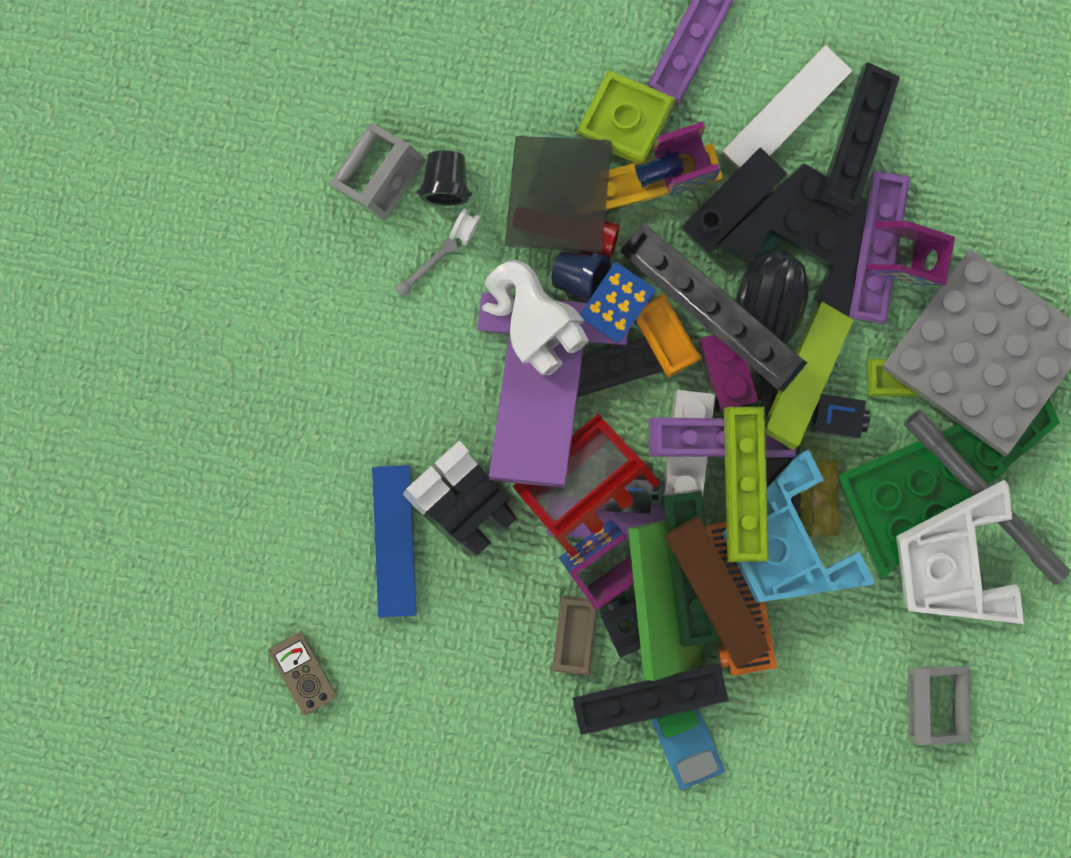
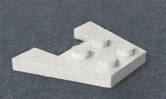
(943, 563)

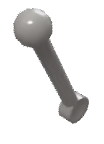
(449, 246)

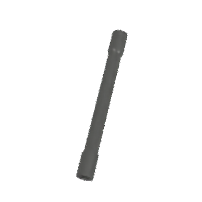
(933, 439)

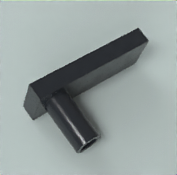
(733, 200)

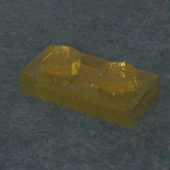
(820, 503)

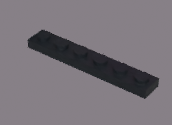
(713, 307)

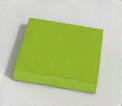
(627, 115)

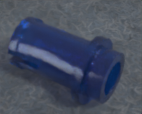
(660, 168)

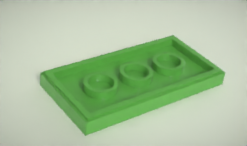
(655, 606)

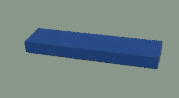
(394, 542)

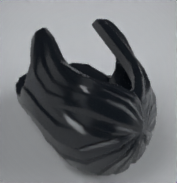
(775, 292)

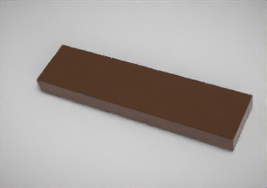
(717, 592)

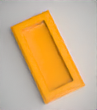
(667, 336)

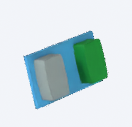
(688, 748)

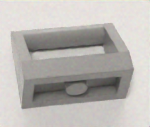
(389, 180)
(920, 709)

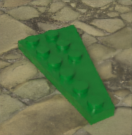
(915, 486)

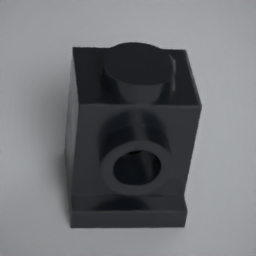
(616, 611)

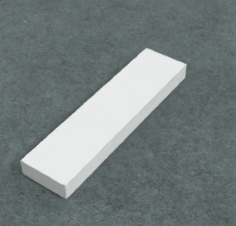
(789, 107)

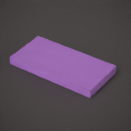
(536, 421)

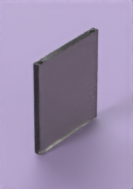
(558, 193)

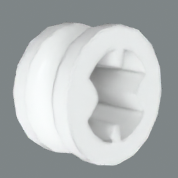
(464, 227)

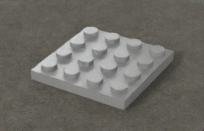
(985, 352)

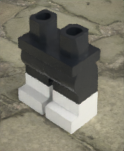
(459, 498)

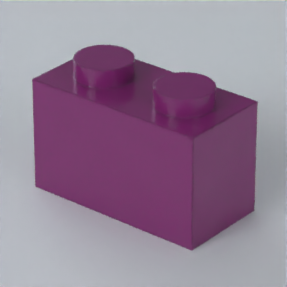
(726, 374)

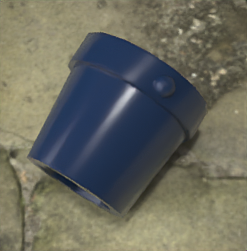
(579, 273)

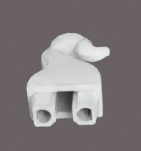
(536, 319)

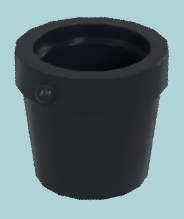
(445, 179)

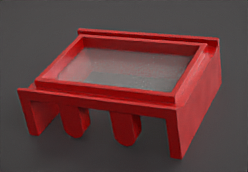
(597, 472)

